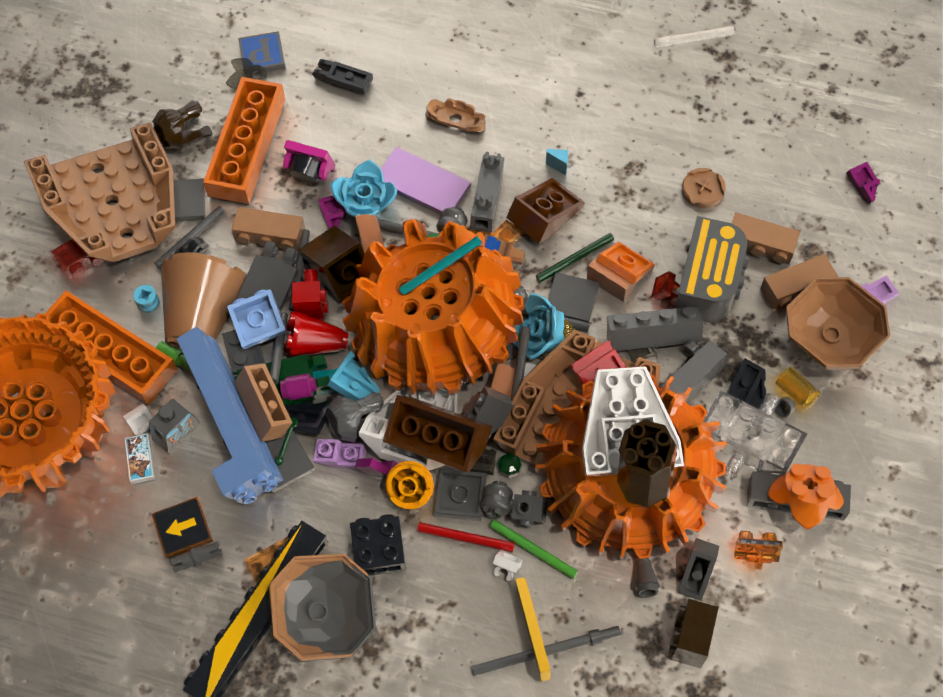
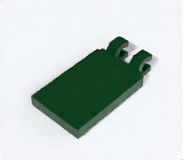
(301, 365)

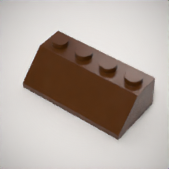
(436, 433)

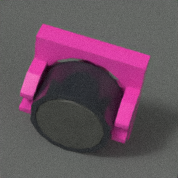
(307, 162)

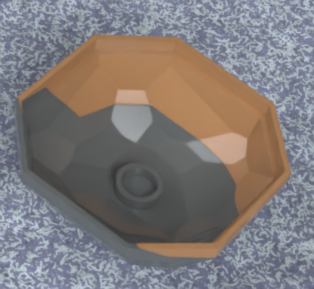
(322, 607)

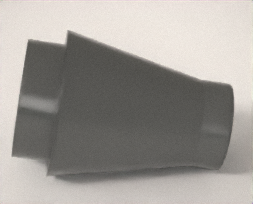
(646, 580)

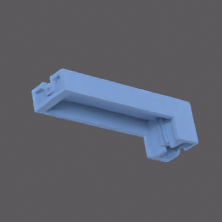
(251, 465)

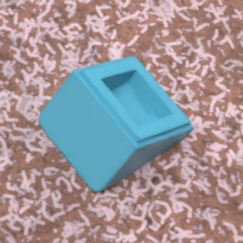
(557, 159)

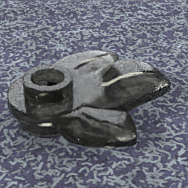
(244, 68)

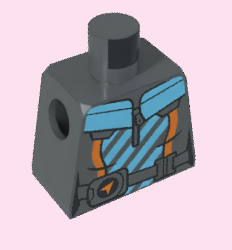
(172, 425)

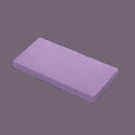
(424, 181)

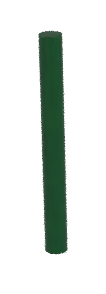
(549, 272)

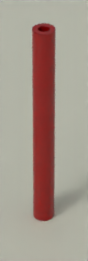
(466, 537)

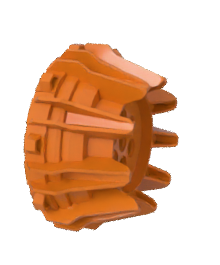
(465, 335)
(75, 387)
(597, 503)

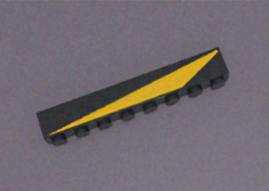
(249, 621)

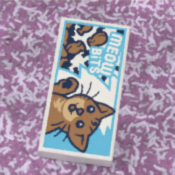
(139, 458)

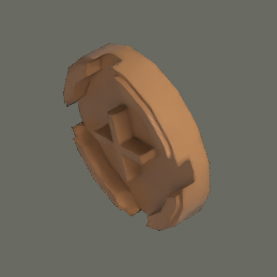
(703, 188)

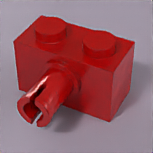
(309, 296)

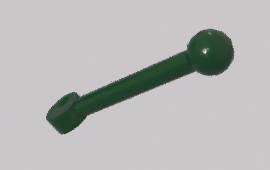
(279, 459)

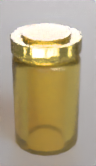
(798, 388)

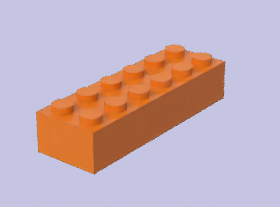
(244, 140)
(132, 361)

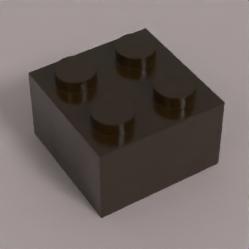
(694, 633)

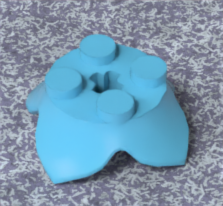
(365, 180)
(545, 326)

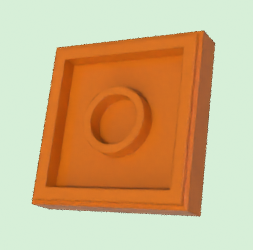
(625, 262)

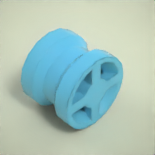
(149, 303)

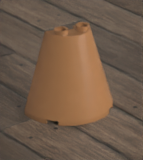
(197, 294)

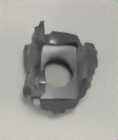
(345, 414)

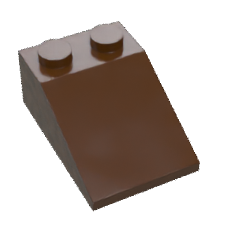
(544, 209)

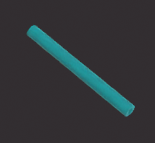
(440, 265)

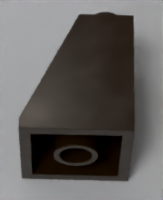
(335, 258)

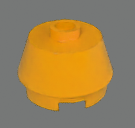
(409, 485)

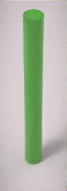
(533, 548)

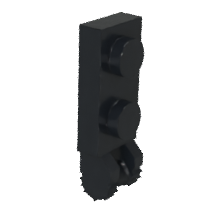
(343, 75)

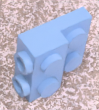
(256, 318)

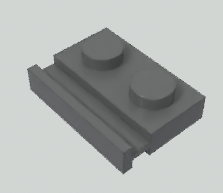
(238, 356)

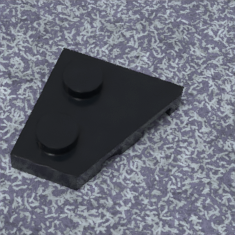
(749, 384)
(310, 415)

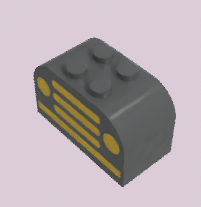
(713, 268)

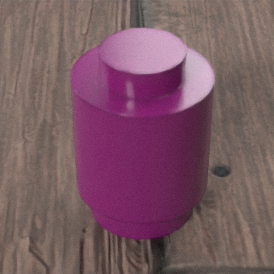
(298, 387)

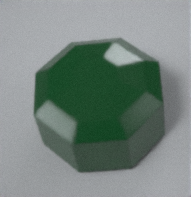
(509, 465)

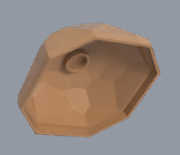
(837, 323)

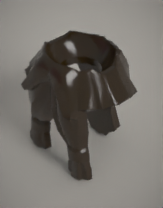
(171, 125)

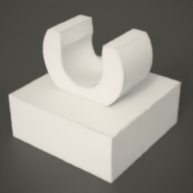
(138, 419)
(508, 562)

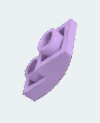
(338, 454)

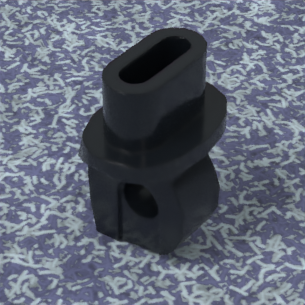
(197, 245)

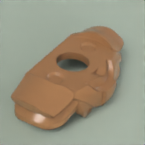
(442, 111)

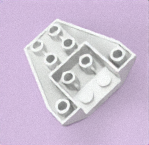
(616, 403)

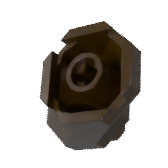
(646, 463)

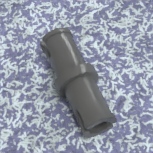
(196, 556)

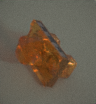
(758, 550)

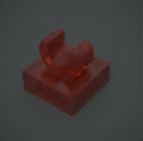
(664, 286)

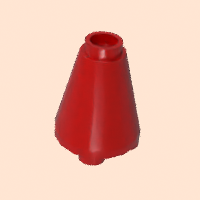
(313, 336)

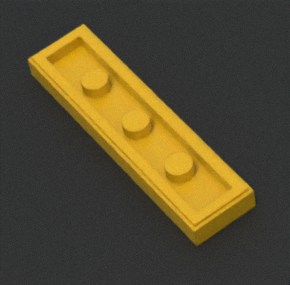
(533, 629)

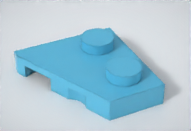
(352, 380)

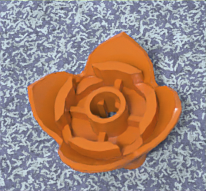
(808, 492)

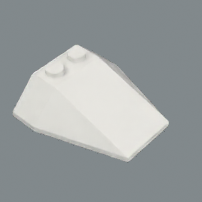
(376, 423)

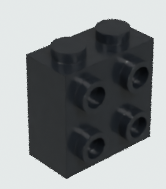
(378, 544)

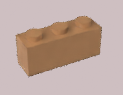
(260, 225)
(767, 238)
(787, 284)
(263, 402)

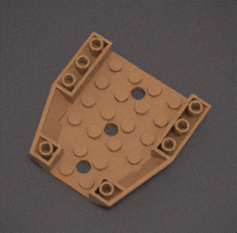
(132, 174)
(541, 390)

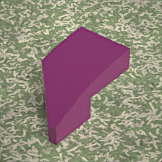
(864, 181)
(332, 211)
(374, 467)

